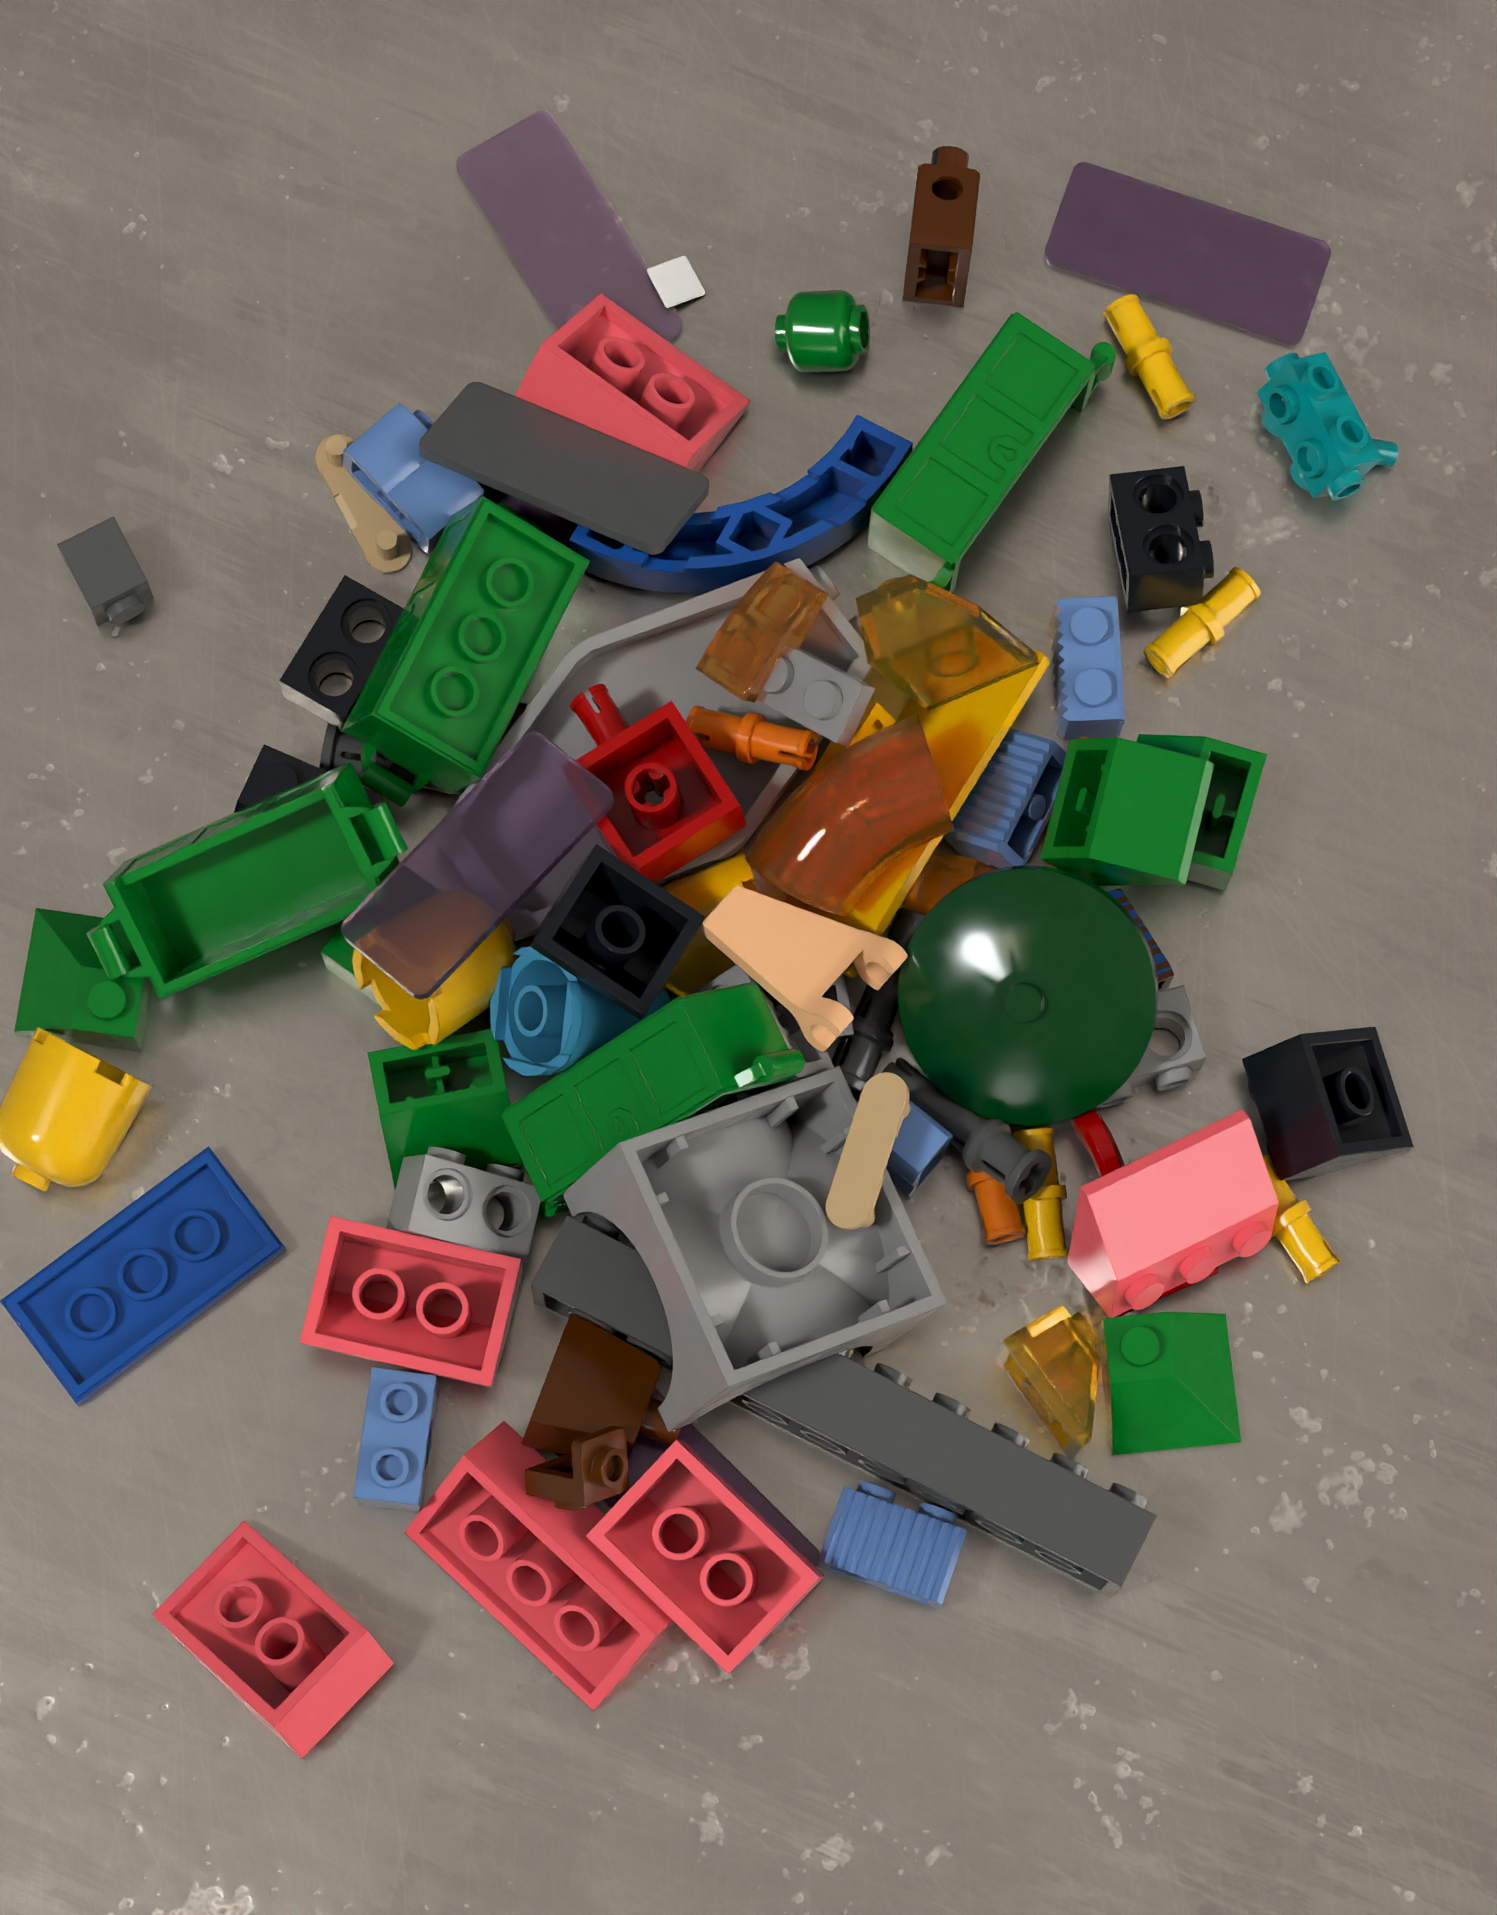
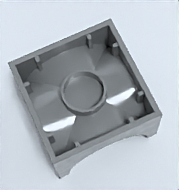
(744, 1245)

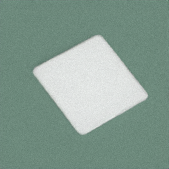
(675, 281)

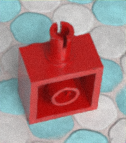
(662, 758)

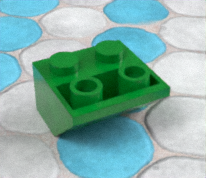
(1226, 806)
(1126, 812)
(444, 1099)

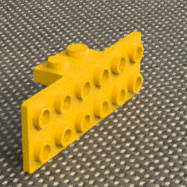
(961, 743)

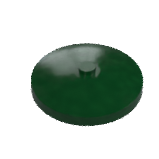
(1028, 995)

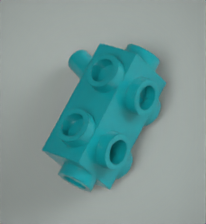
(1320, 426)

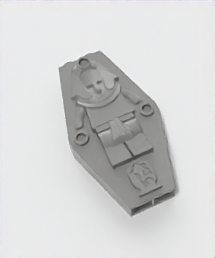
(648, 667)

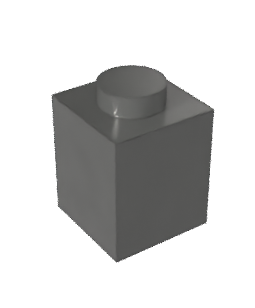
(106, 573)

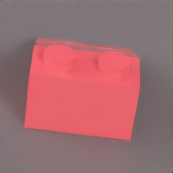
(273, 1639)

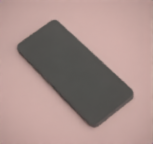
(564, 467)

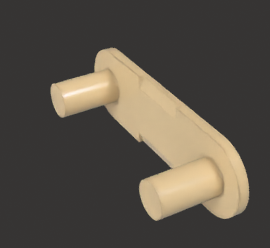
(377, 534)
(867, 1151)

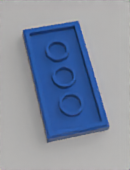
(143, 1276)

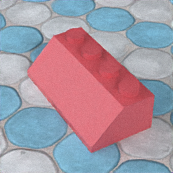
(538, 1568)

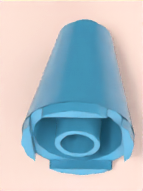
(553, 1016)

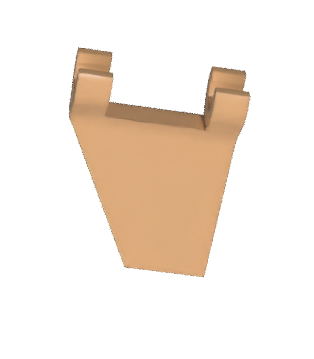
(799, 957)

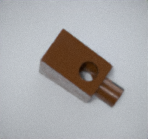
(942, 229)
(594, 1386)

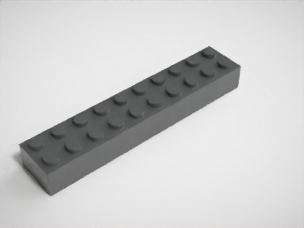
(877, 1424)

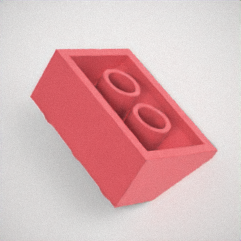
(632, 386)
(1173, 1216)
(412, 1301)
(705, 1555)

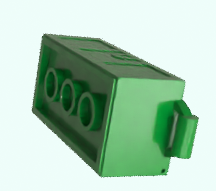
(981, 447)
(463, 650)
(248, 882)
(645, 1079)

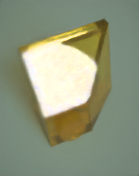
(936, 641)
(1057, 1374)

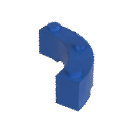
(752, 534)

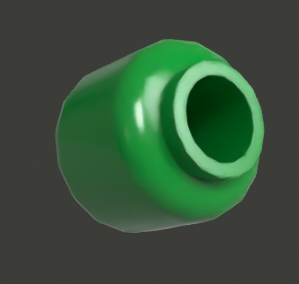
(823, 331)

